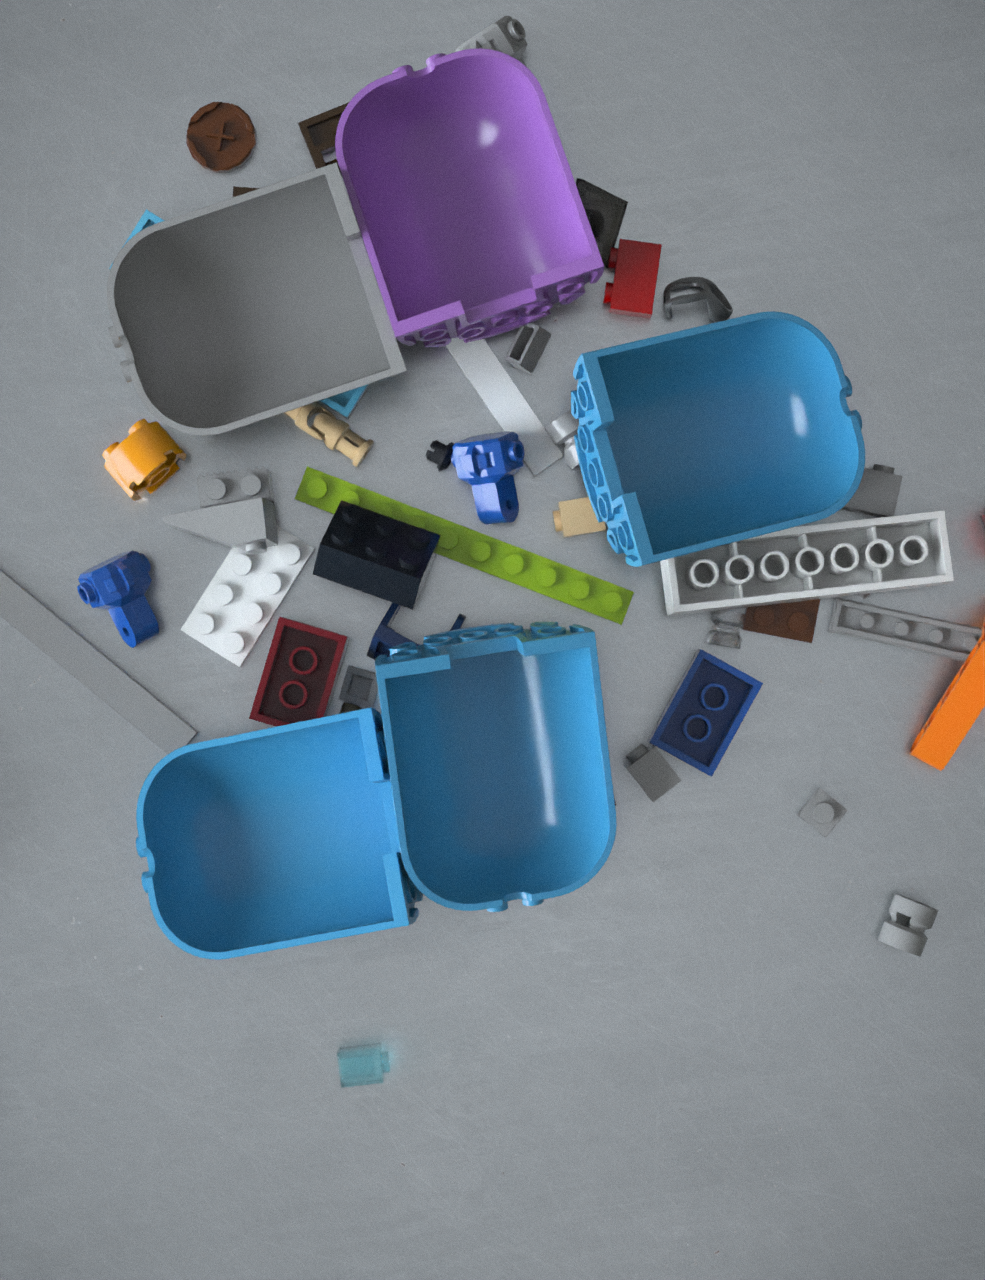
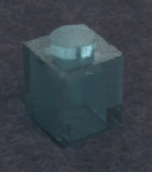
(362, 1065)

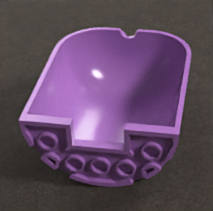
(464, 198)

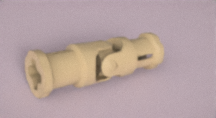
(333, 431)

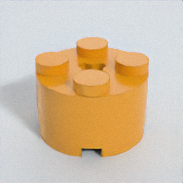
(143, 458)

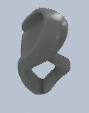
(718, 305)

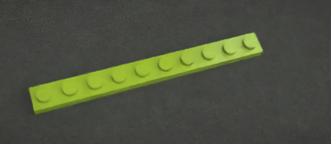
(477, 549)

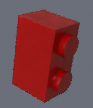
(634, 278)

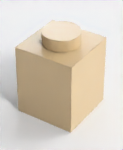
(576, 518)

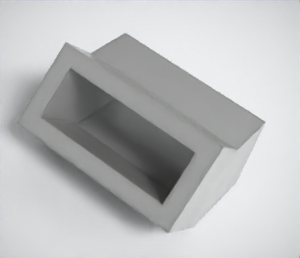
(528, 347)

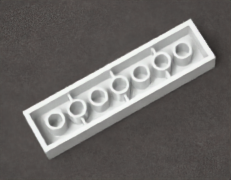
(812, 564)

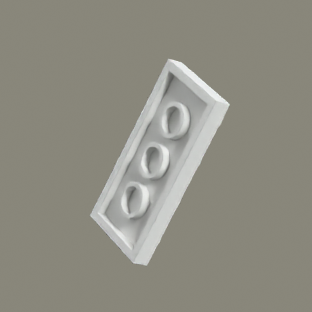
(246, 596)

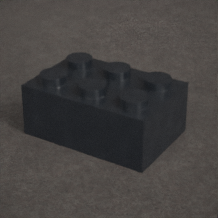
(376, 554)

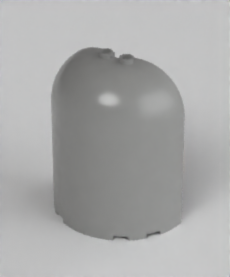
(251, 307)

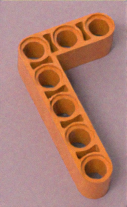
(954, 711)

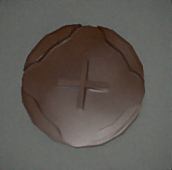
(221, 137)

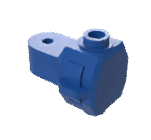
(489, 466)
(120, 589)

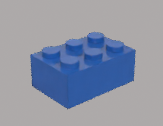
(705, 712)

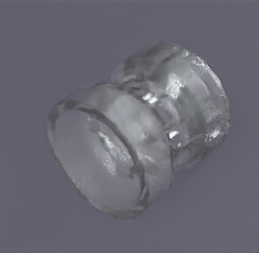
(726, 628)

